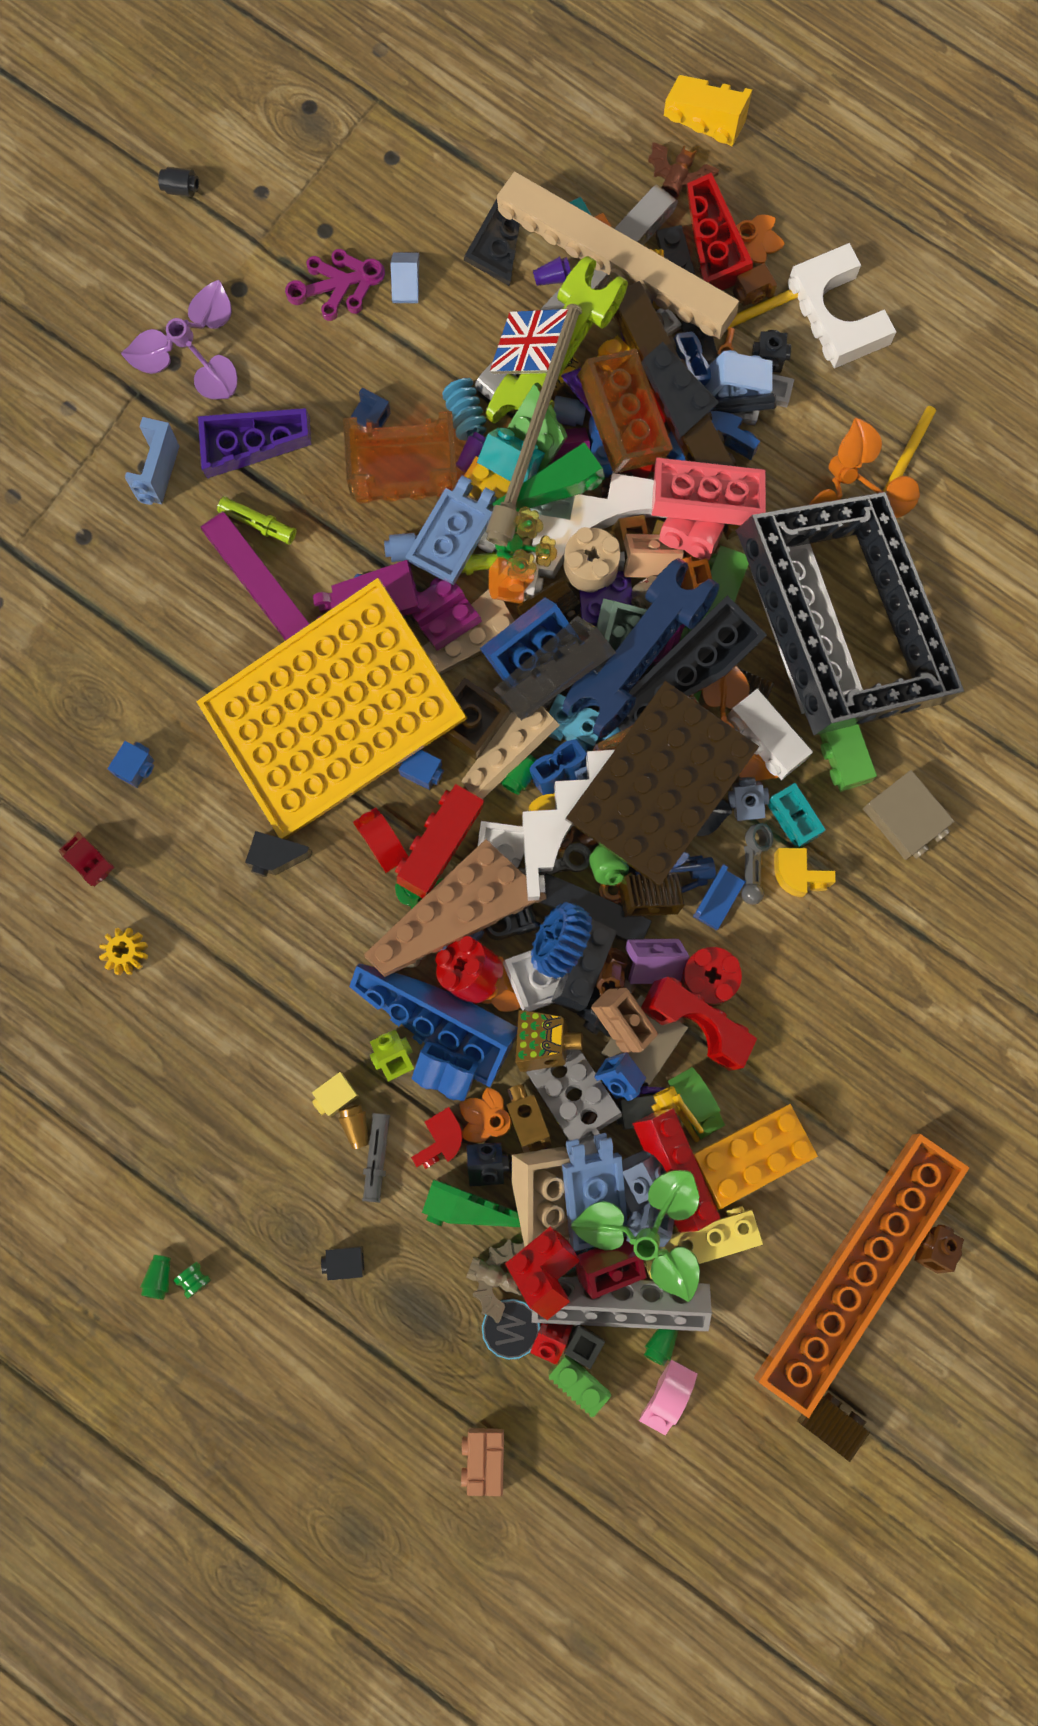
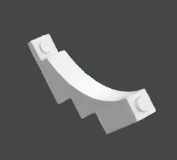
(626, 498)
(548, 828)

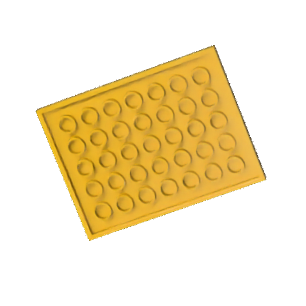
(331, 709)

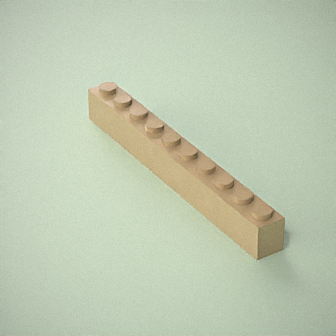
(617, 255)

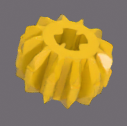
(121, 941)

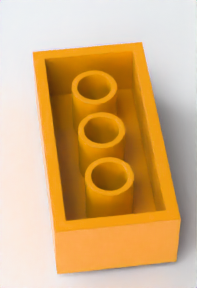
(754, 1156)

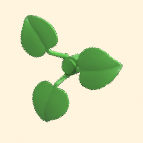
(672, 1194)

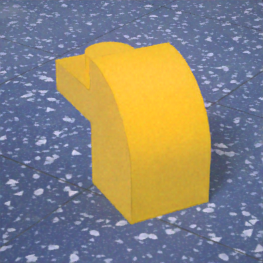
(792, 872)

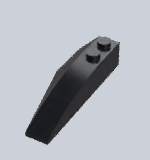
(701, 656)

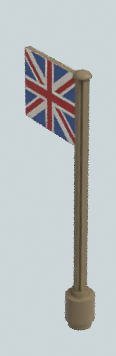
(529, 345)

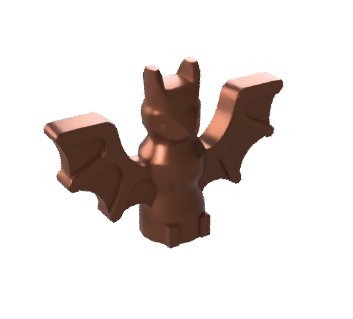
(676, 175)

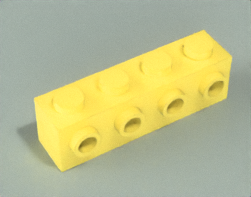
(719, 1239)

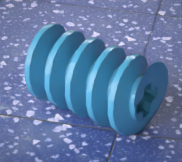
(464, 408)

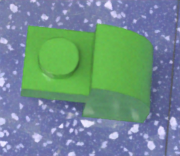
(698, 1100)

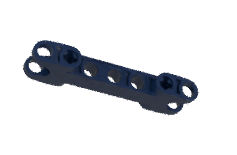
(668, 611)

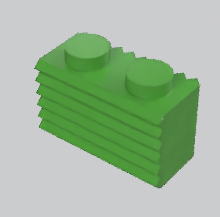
(579, 1385)

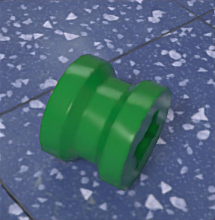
(192, 1280)

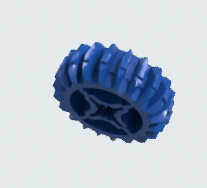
(561, 940)

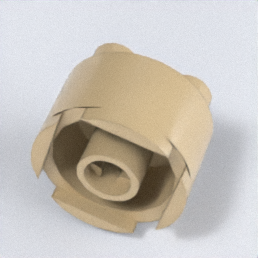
(595, 545)

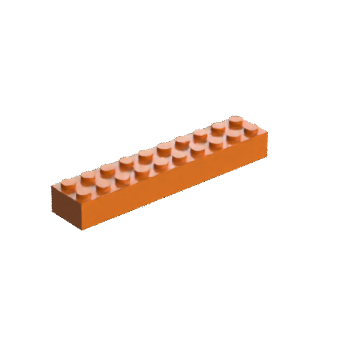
(861, 1274)

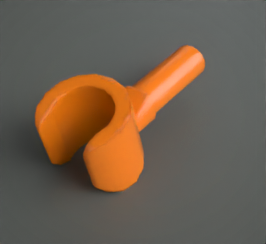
(728, 343)

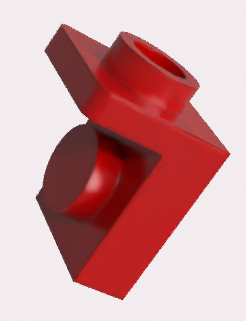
(551, 1341)

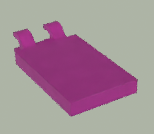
(396, 579)

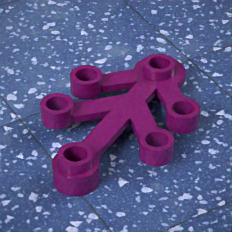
(339, 282)

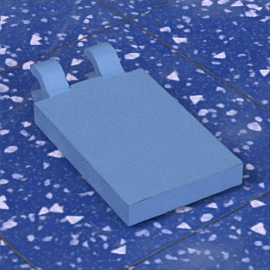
(452, 531)
(592, 1180)

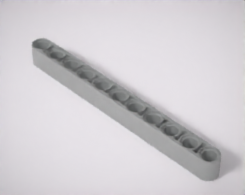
(638, 225)

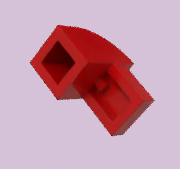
(380, 839)
(447, 1137)

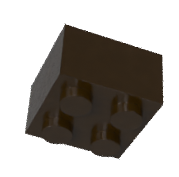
(484, 719)

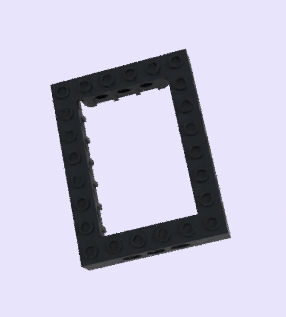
(870, 518)

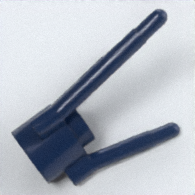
(699, 869)

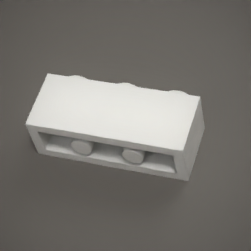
(776, 739)

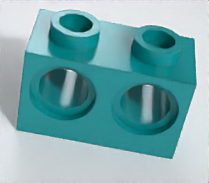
(796, 816)

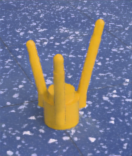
(670, 1099)

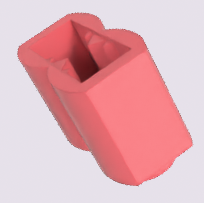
(693, 536)

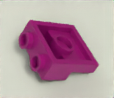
(444, 613)

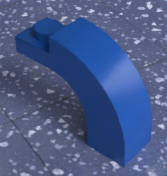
(734, 438)

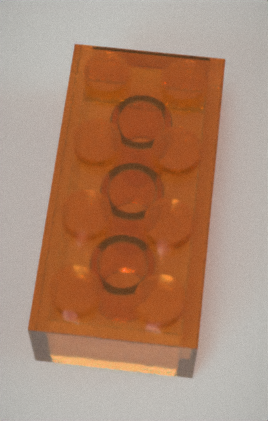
(624, 410)

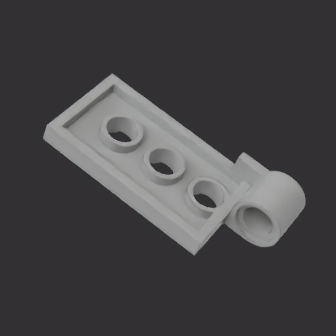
(570, 1113)

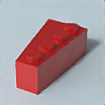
(716, 237)

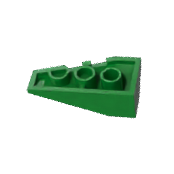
(562, 479)
(458, 1206)

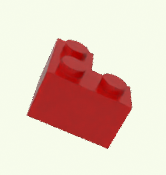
(538, 1270)

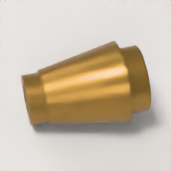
(354, 1125)

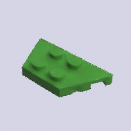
(552, 432)

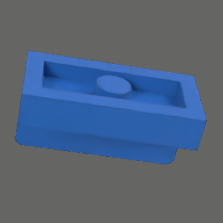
(719, 898)

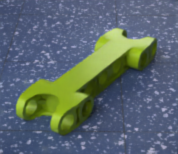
(597, 308)

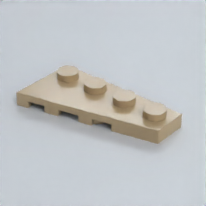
(494, 619)
(508, 749)

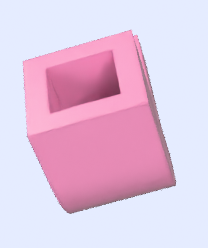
(669, 1397)

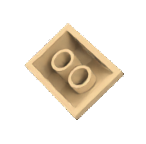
(540, 1191)

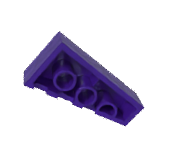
(251, 437)

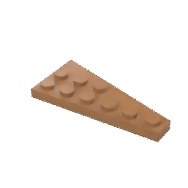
(463, 903)

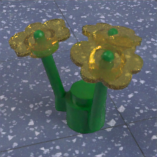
(522, 563)

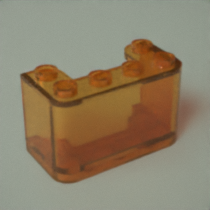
(400, 460)

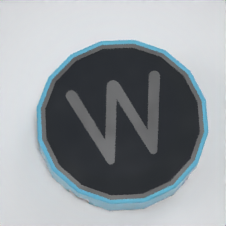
(514, 1333)

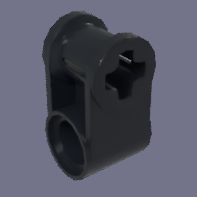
(516, 924)

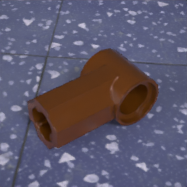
(613, 971)

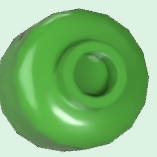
(607, 867)

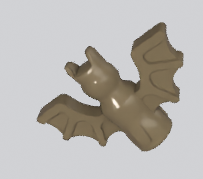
(491, 1275)

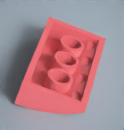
(707, 491)

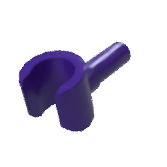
(649, 1090)

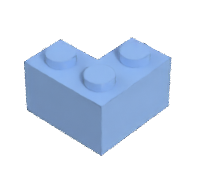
(739, 375)

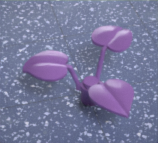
(150, 348)

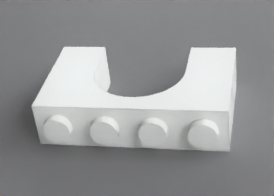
(840, 339)

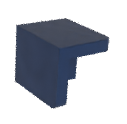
(371, 409)

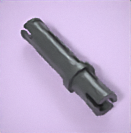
(376, 1158)

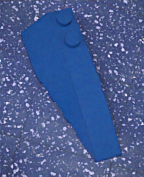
(439, 1018)

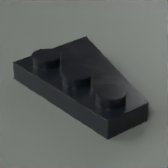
(494, 246)
(681, 393)

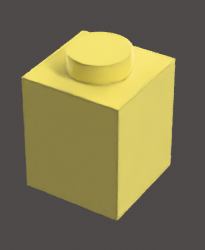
(334, 1095)

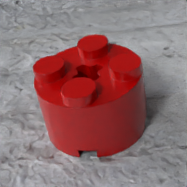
(725, 968)
(468, 970)

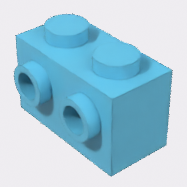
(574, 727)

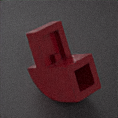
(86, 859)

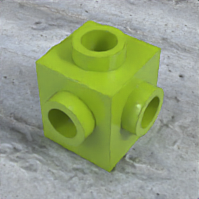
(391, 1054)

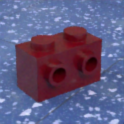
(609, 1270)

